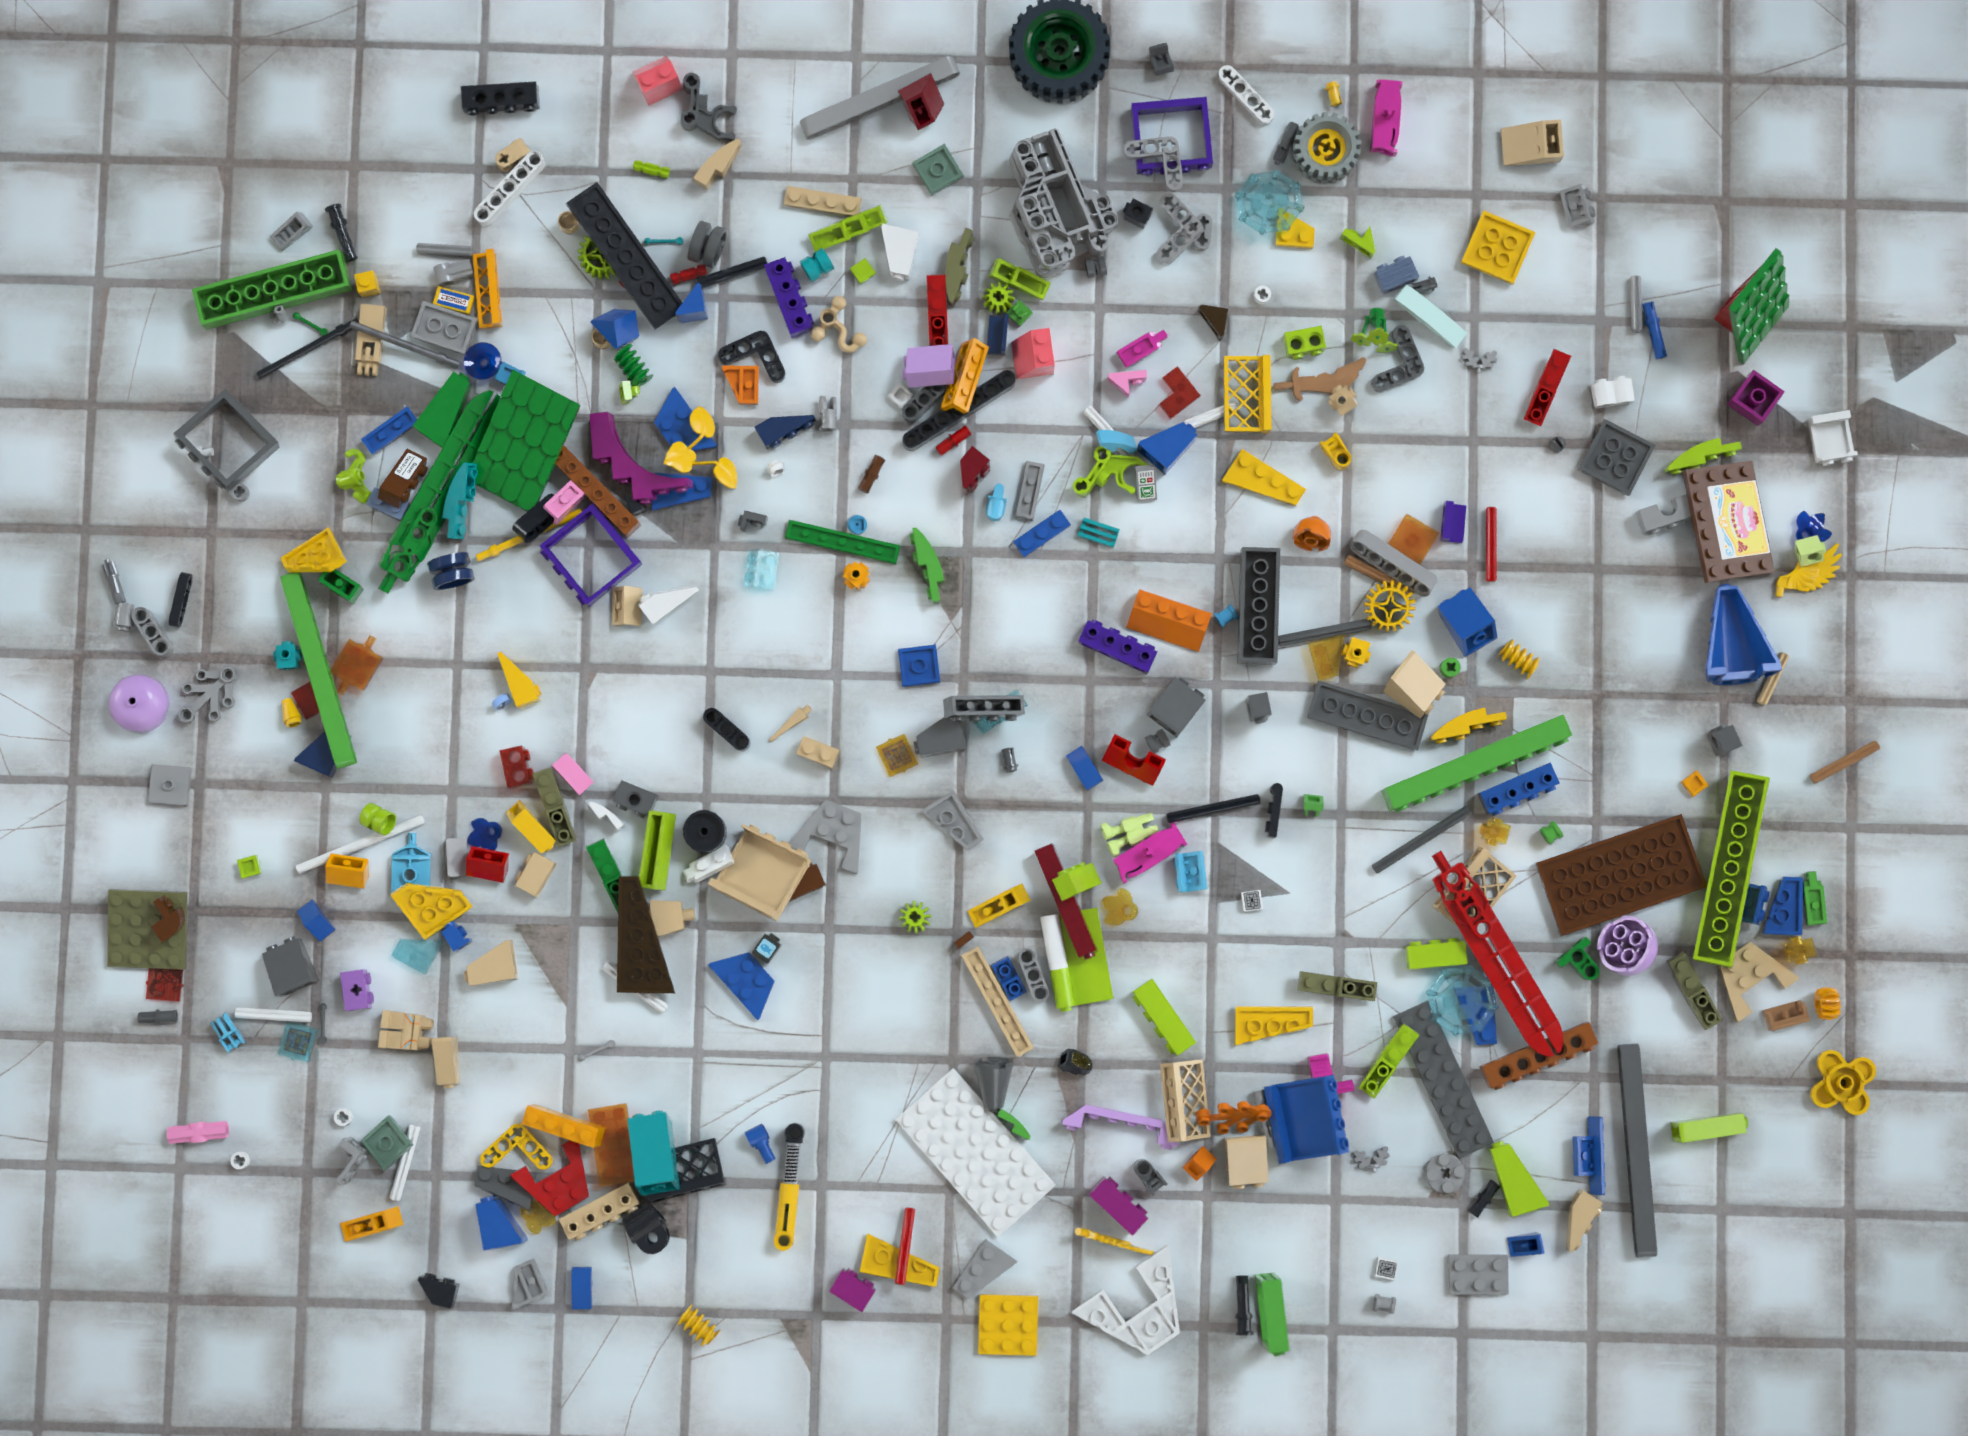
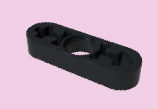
(180, 599)

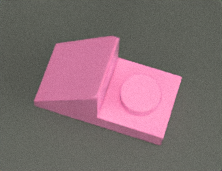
(1122, 379)

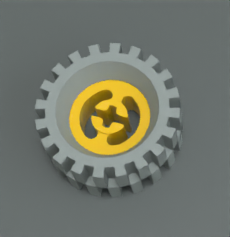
(1335, 131)

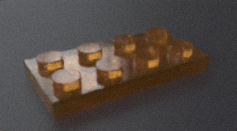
(614, 1154)

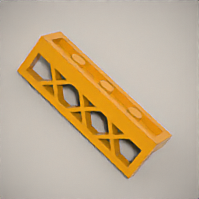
(493, 288)
(966, 376)

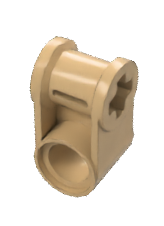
(513, 154)

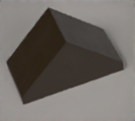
(1215, 319)

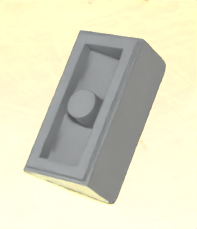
(456, 857)

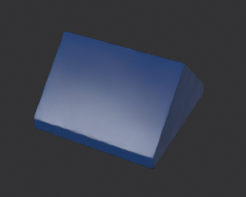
(693, 306)
(617, 326)

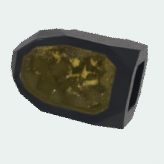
(1074, 1062)

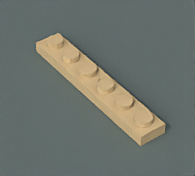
(997, 1001)

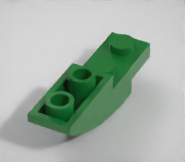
(607, 868)

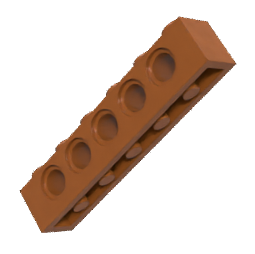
(597, 493)
(1491, 1069)

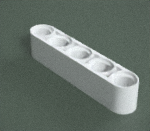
(508, 197)

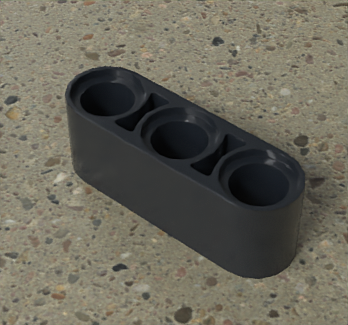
(534, 521)
(722, 721)

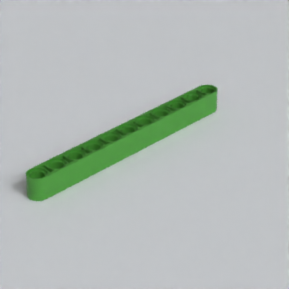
(318, 670)

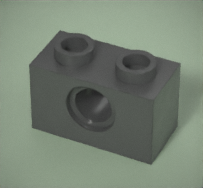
(1258, 707)
(1724, 739)
(626, 791)

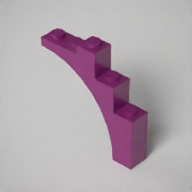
(608, 448)

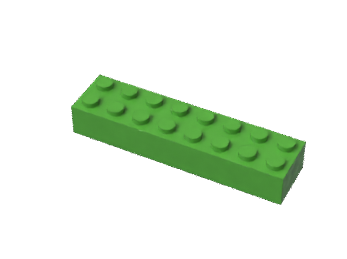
(265, 289)

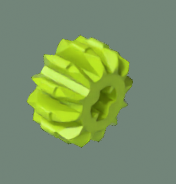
(1005, 295)
(910, 921)

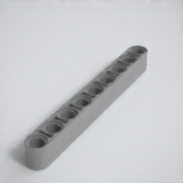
(874, 99)

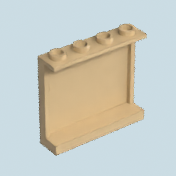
(762, 873)

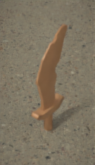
(1323, 382)

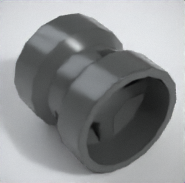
(1100, 266)
(1154, 744)

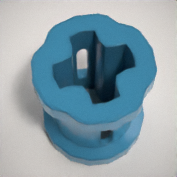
(1225, 616)

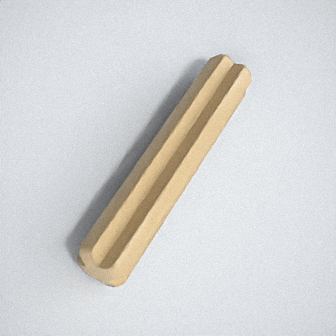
(1771, 682)

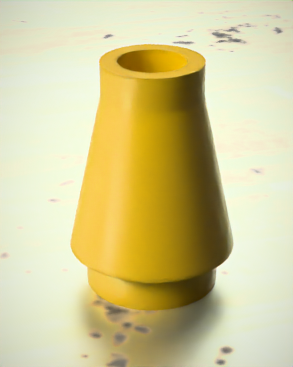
(291, 715)

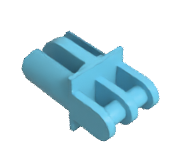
(996, 504)
(227, 1033)

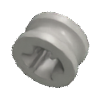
(244, 496)

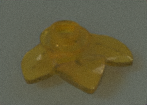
(1117, 905)
(539, 1217)

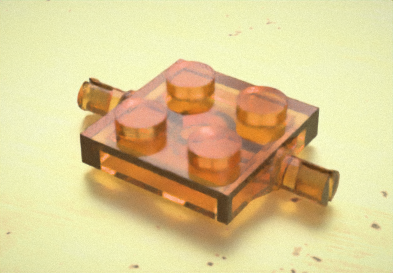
(356, 664)

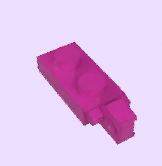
(1141, 348)

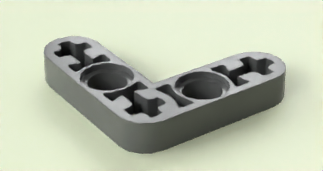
(1405, 368)

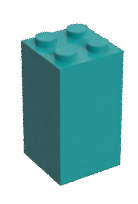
(653, 1153)

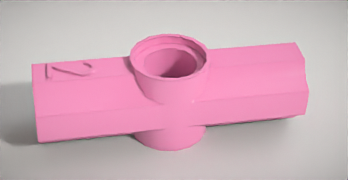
(197, 1132)

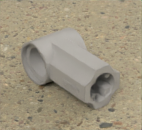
(448, 273)

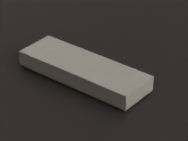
(1029, 490)

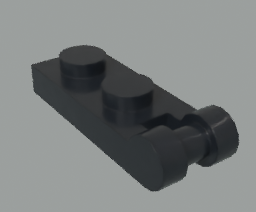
(1271, 826)

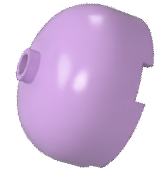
(139, 703)
(1627, 946)

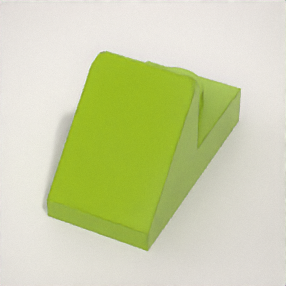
(1364, 244)

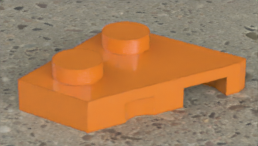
(744, 383)

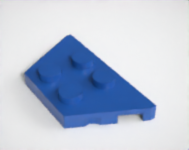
(675, 425)
(746, 980)

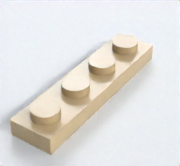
(822, 201)

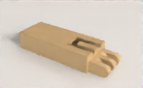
(374, 317)

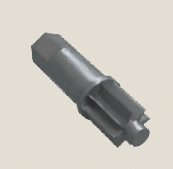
(113, 581)

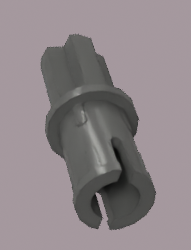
(157, 1016)

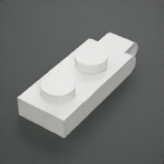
(709, 865)

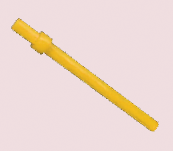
(495, 550)

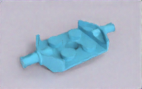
(410, 858)

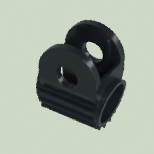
(645, 1221)

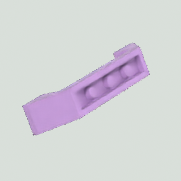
(1076, 1118)

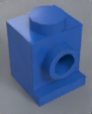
(455, 936)

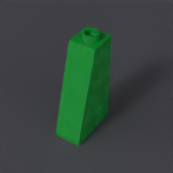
(444, 409)

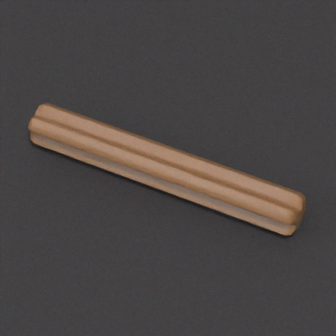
(1371, 572)
(1844, 762)

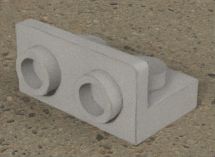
(1577, 205)

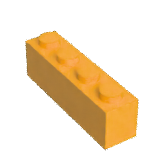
(563, 1125)

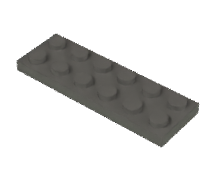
(1366, 715)

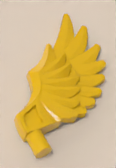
(1809, 576)
(1110, 1240)

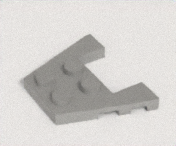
(835, 825)

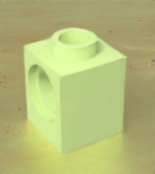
(1809, 550)

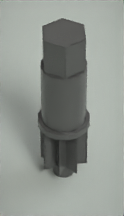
(1285, 144)

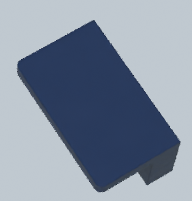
(997, 335)

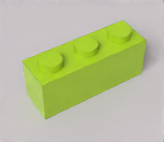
(1076, 880)
(1436, 954)

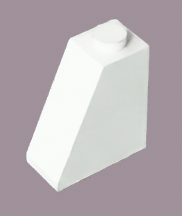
(900, 250)

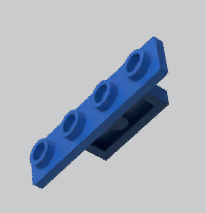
(1589, 1155)

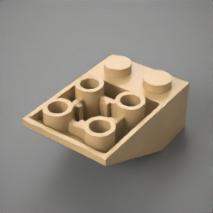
(1532, 143)

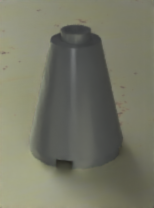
(993, 1080)

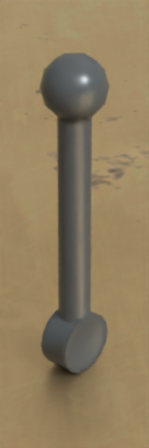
(323, 1039)

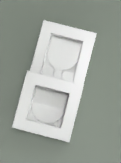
(603, 812)

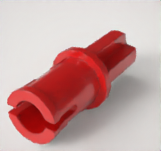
(953, 440)

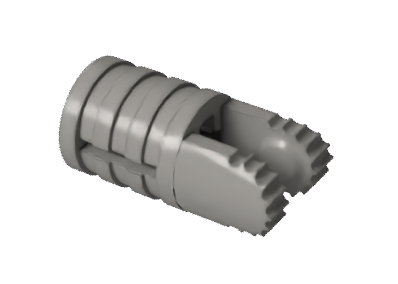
(827, 416)

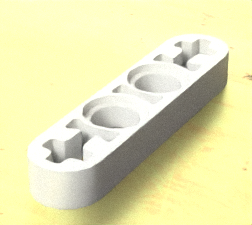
(1244, 96)

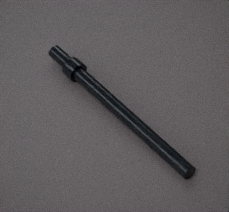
(340, 330)

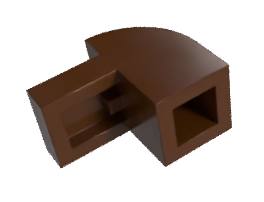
(172, 919)

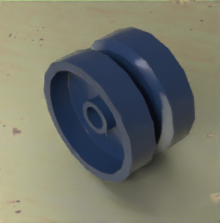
(451, 571)

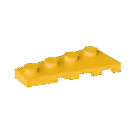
(1269, 1021)

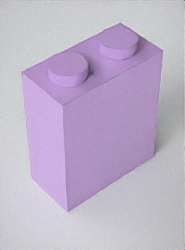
(929, 366)

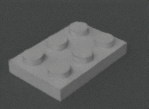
(444, 327)
(1478, 1274)

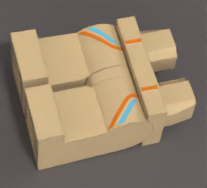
(411, 1031)

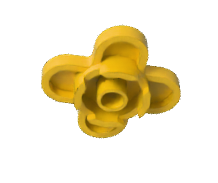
(1855, 1074)

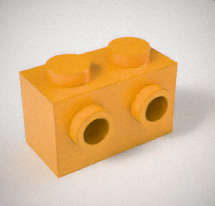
(347, 870)

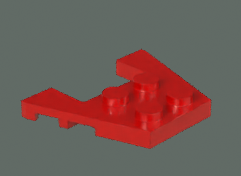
(561, 1188)

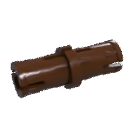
(871, 474)

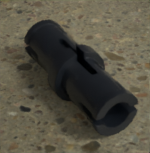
(1484, 1198)

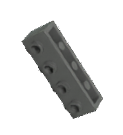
(980, 707)

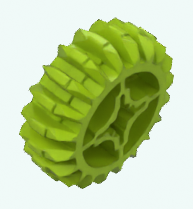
(594, 255)

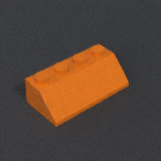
(1169, 620)

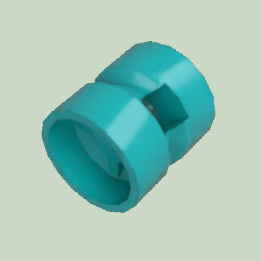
(816, 265)

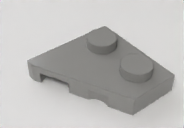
(528, 1284)

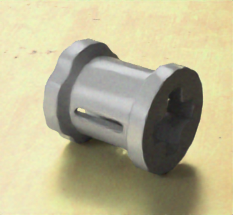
(1384, 1304)

